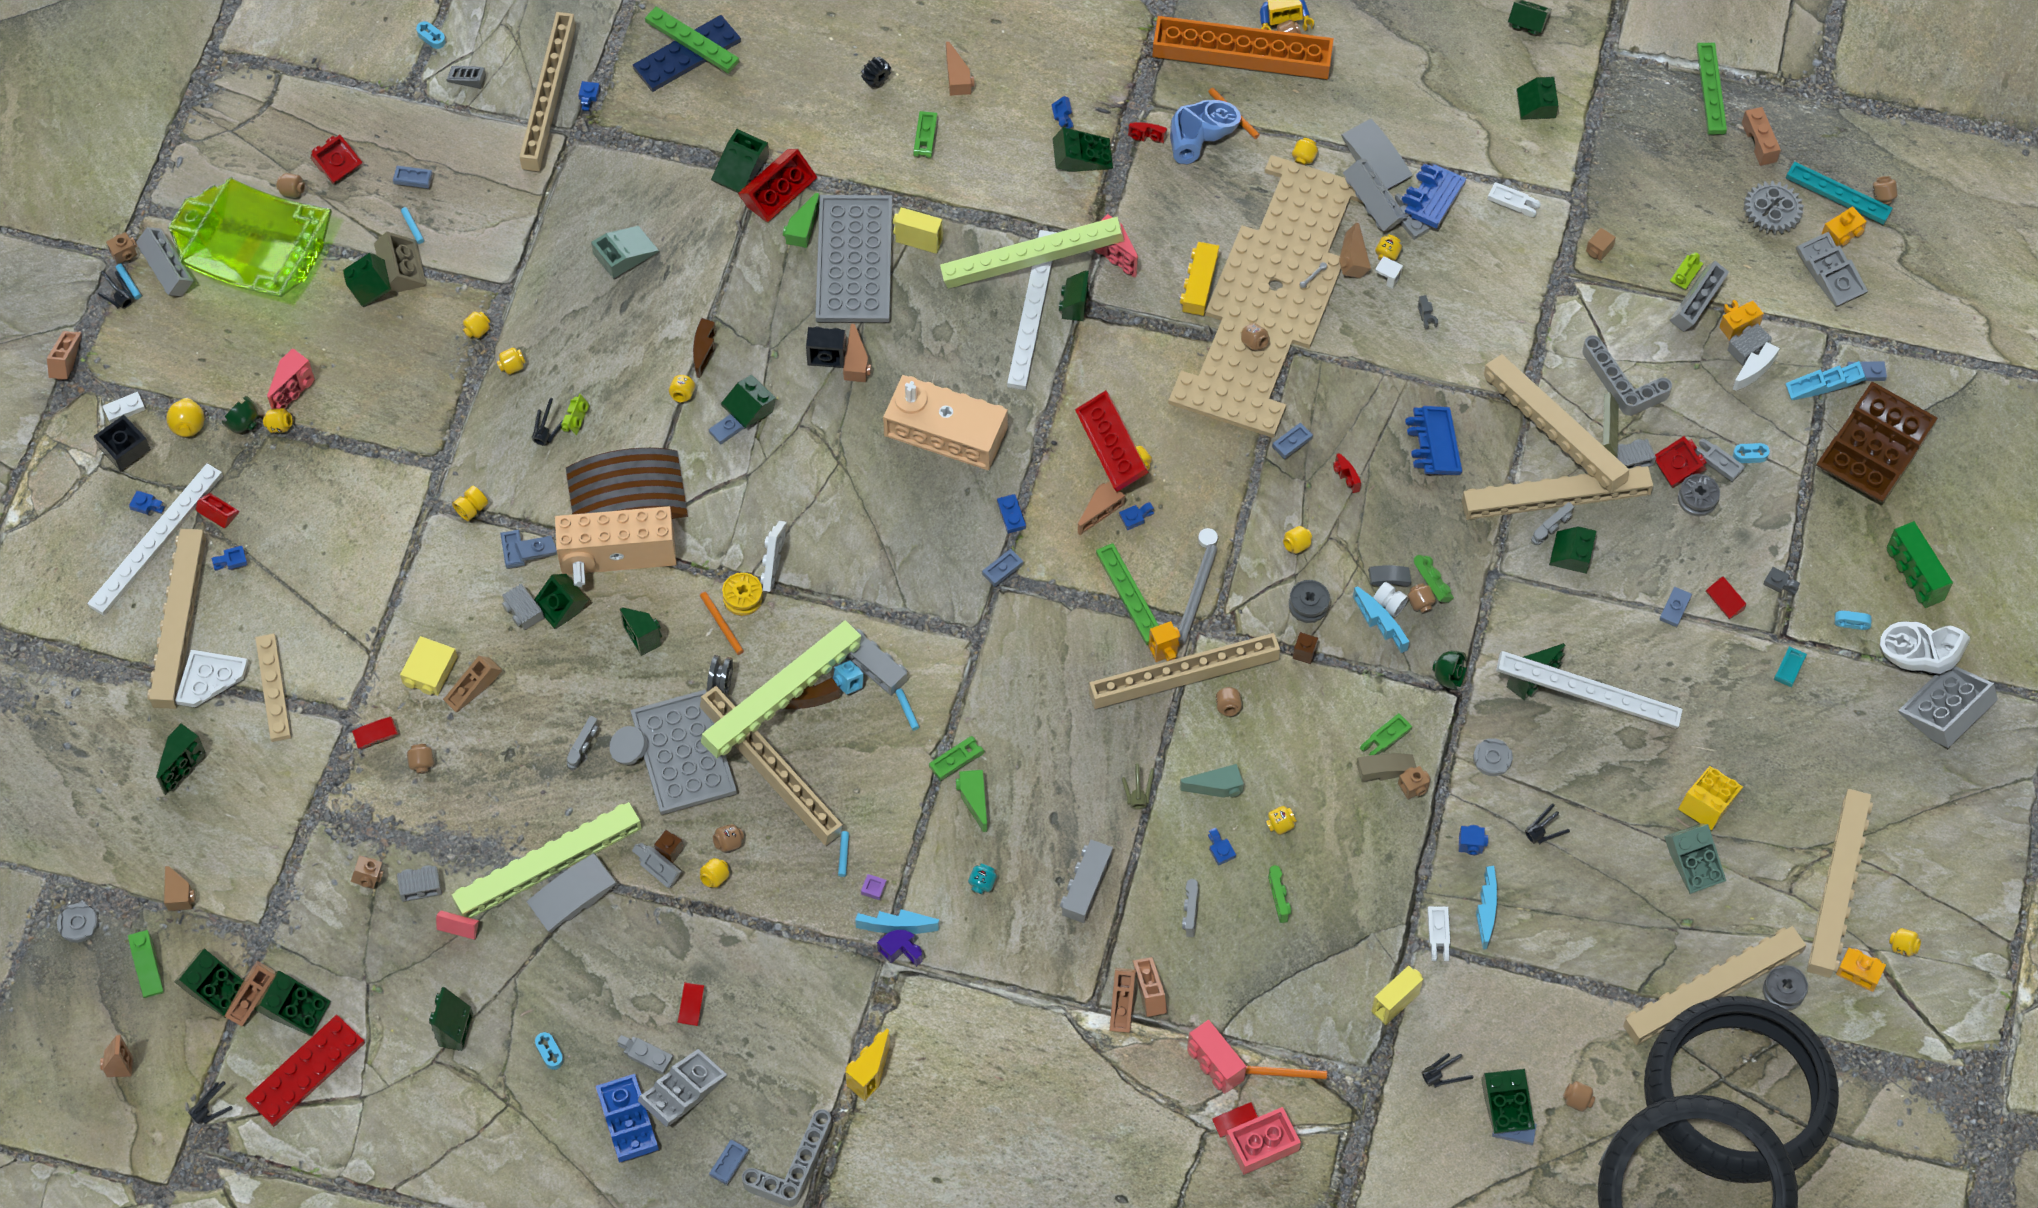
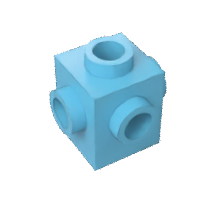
(848, 677)

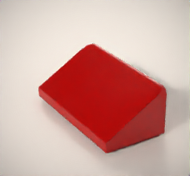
(216, 510)
(1726, 597)

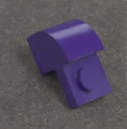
(898, 943)

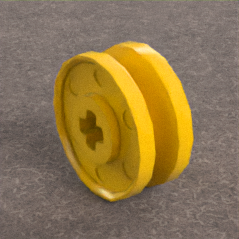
(742, 594)

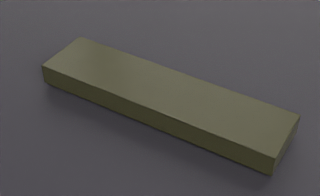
(1610, 424)

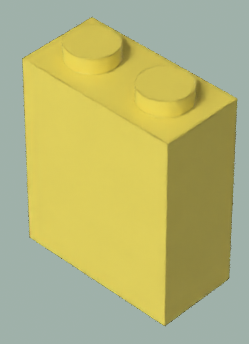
(918, 230)
(428, 666)
(1397, 995)

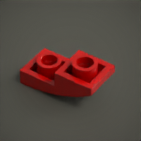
(1142, 130)
(1347, 471)
(375, 732)
(690, 1004)
(1234, 1118)

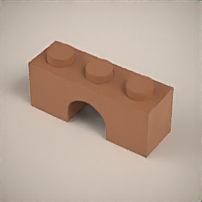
(1758, 126)

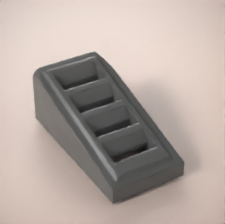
(470, 81)

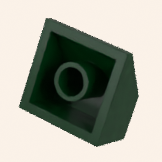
(1529, 16)
(1538, 99)
(367, 279)
(1075, 297)
(749, 401)
(1573, 549)
(560, 600)
(641, 629)

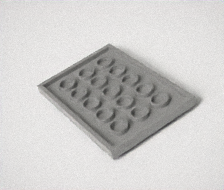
(676, 760)

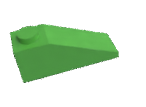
(801, 223)
(973, 795)
(146, 963)

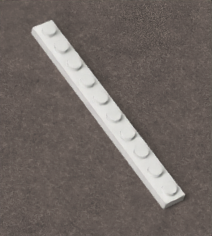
(1029, 323)
(154, 540)
(1589, 689)

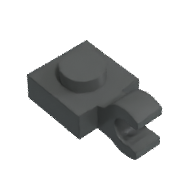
(1425, 309)
(1780, 580)

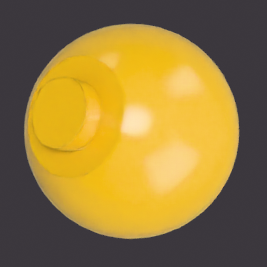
(185, 418)

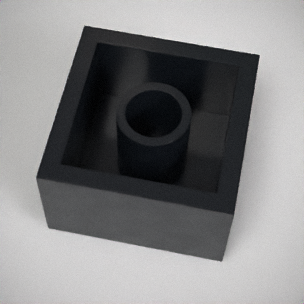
(826, 347)
(122, 442)

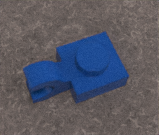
(587, 93)
(1061, 110)
(145, 502)
(1134, 517)
(232, 558)
(1221, 849)

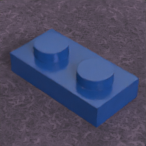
(1011, 513)

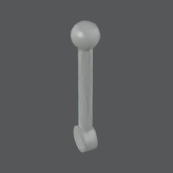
(1323, 266)

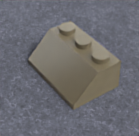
(401, 261)

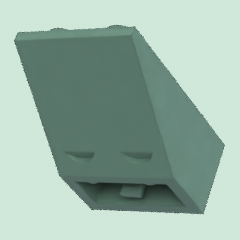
(623, 250)
(1695, 857)

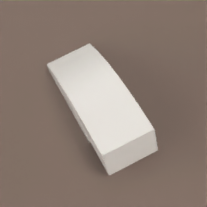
(1756, 366)

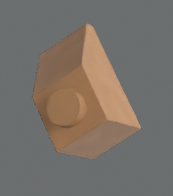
(177, 891)

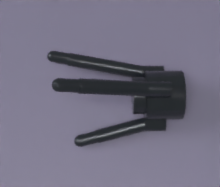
(123, 297)
(541, 433)
(1536, 831)
(1433, 1074)
(199, 1111)

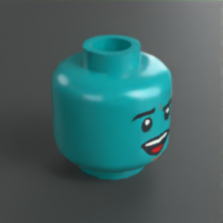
(982, 878)

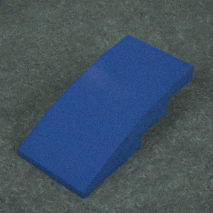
(626, 1118)

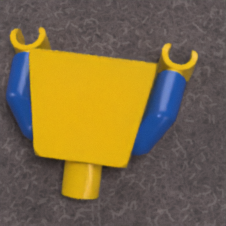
(1283, 10)

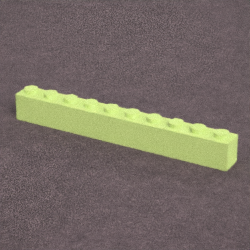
(1032, 252)
(781, 689)
(546, 861)

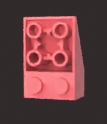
(1121, 253)
(290, 379)

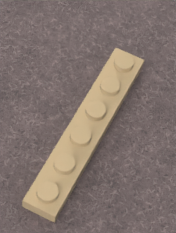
(273, 687)

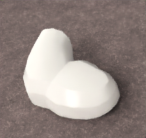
(1919, 648)

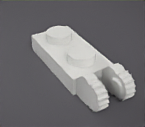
(1513, 199)
(1438, 931)

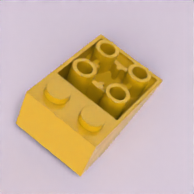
(1710, 797)
(866, 1072)

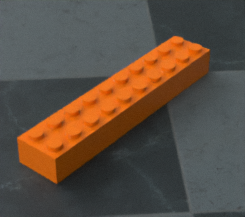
(1242, 47)

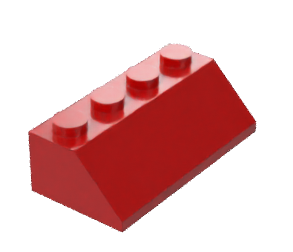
(778, 184)

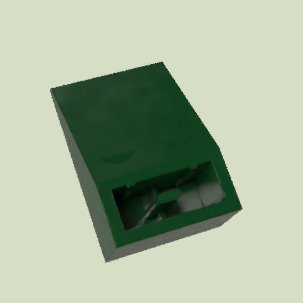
(1081, 151)
(740, 161)
(1550, 657)
(180, 754)
(210, 982)
(292, 1004)
(450, 1020)
(1508, 1101)

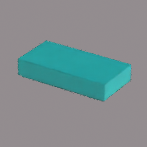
(1790, 666)

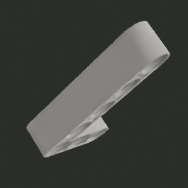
(1620, 381)
(797, 1166)

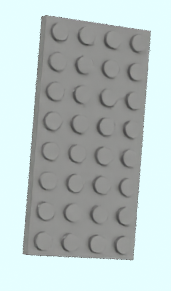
(854, 258)

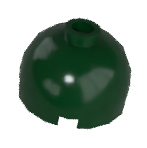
(242, 416)
(1450, 669)

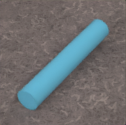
(415, 231)
(128, 281)
(907, 709)
(843, 853)

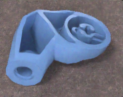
(1200, 123)

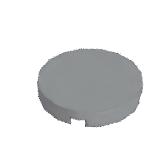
(628, 745)
(1492, 757)
(77, 923)

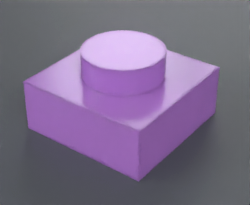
(873, 887)

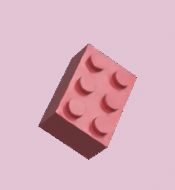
(1216, 1057)
(1263, 1140)

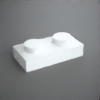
(127, 405)

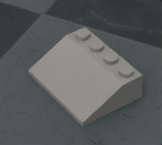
(1949, 705)

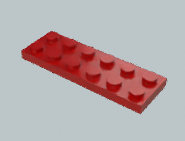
(1111, 441)
(305, 1070)

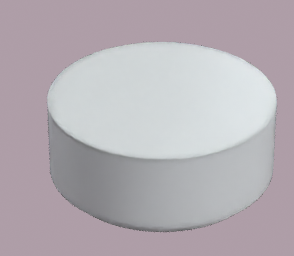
(1207, 536)

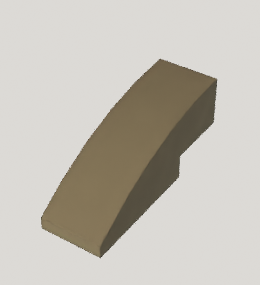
(1384, 766)

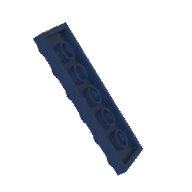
(676, 60)

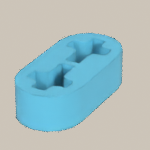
(429, 36)
(1751, 453)
(1853, 620)
(553, 1048)

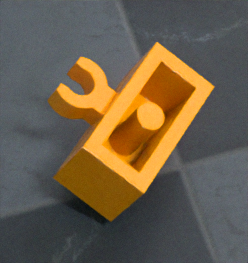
(1845, 226)
(1739, 318)
(1164, 641)
(1861, 969)

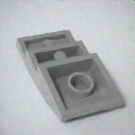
(1370, 143)
(1831, 269)
(571, 892)
(682, 1087)

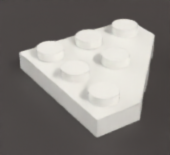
(771, 560)
(207, 676)

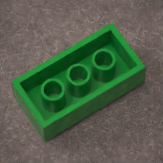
(1919, 564)

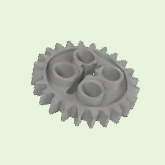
(1785, 217)

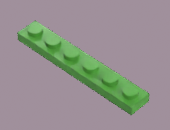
(692, 39)
(1711, 88)
(1127, 590)

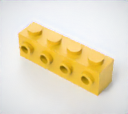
(1200, 278)

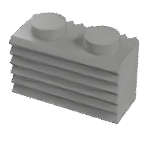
(1750, 341)
(1636, 454)
(522, 606)
(419, 883)

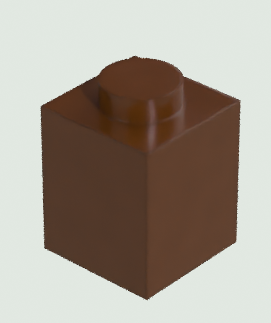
(1305, 648)
(669, 846)

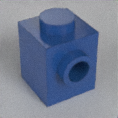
(1472, 839)

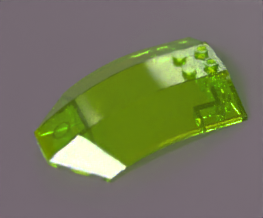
(249, 237)

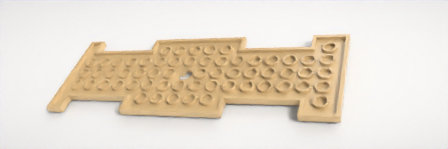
(1287, 248)

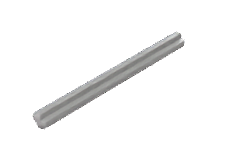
(1196, 593)

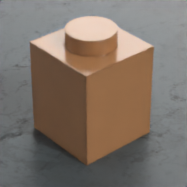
(1600, 244)

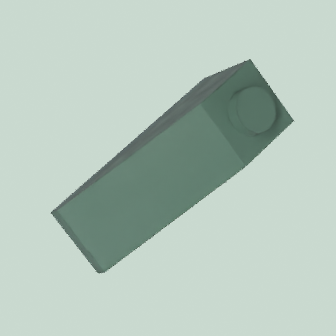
(1218, 782)

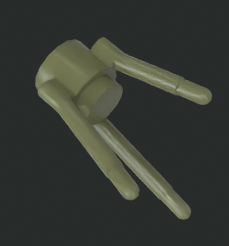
(1138, 799)

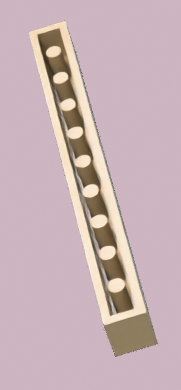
(547, 91)
(1556, 423)
(1551, 494)
(177, 618)
(1184, 671)
(777, 773)
(1839, 882)
(1717, 983)

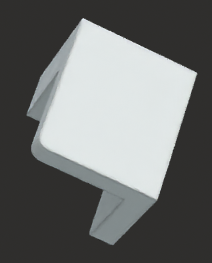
(1391, 270)

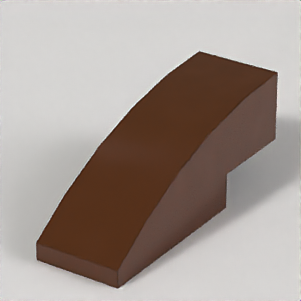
(703, 345)
(816, 695)

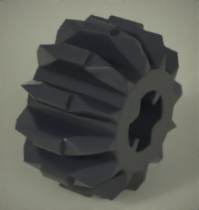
(876, 71)

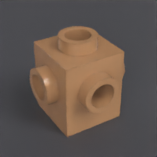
(122, 247)
(1414, 782)
(367, 872)

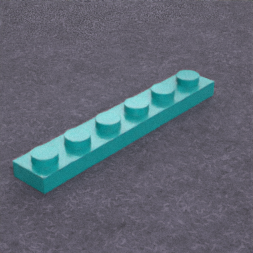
(1838, 192)

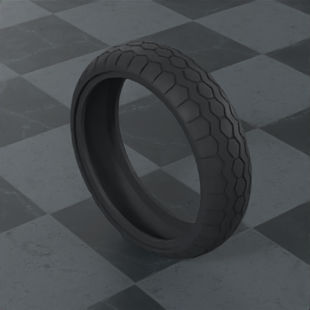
(1774, 1023)
(1692, 1107)

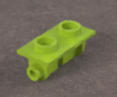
(1687, 271)
(577, 409)

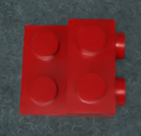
(335, 158)
(1680, 461)

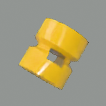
(472, 501)

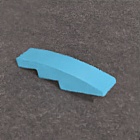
(1824, 382)
(1377, 615)
(1486, 911)
(906, 921)

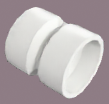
(1391, 600)

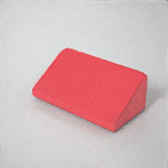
(457, 924)

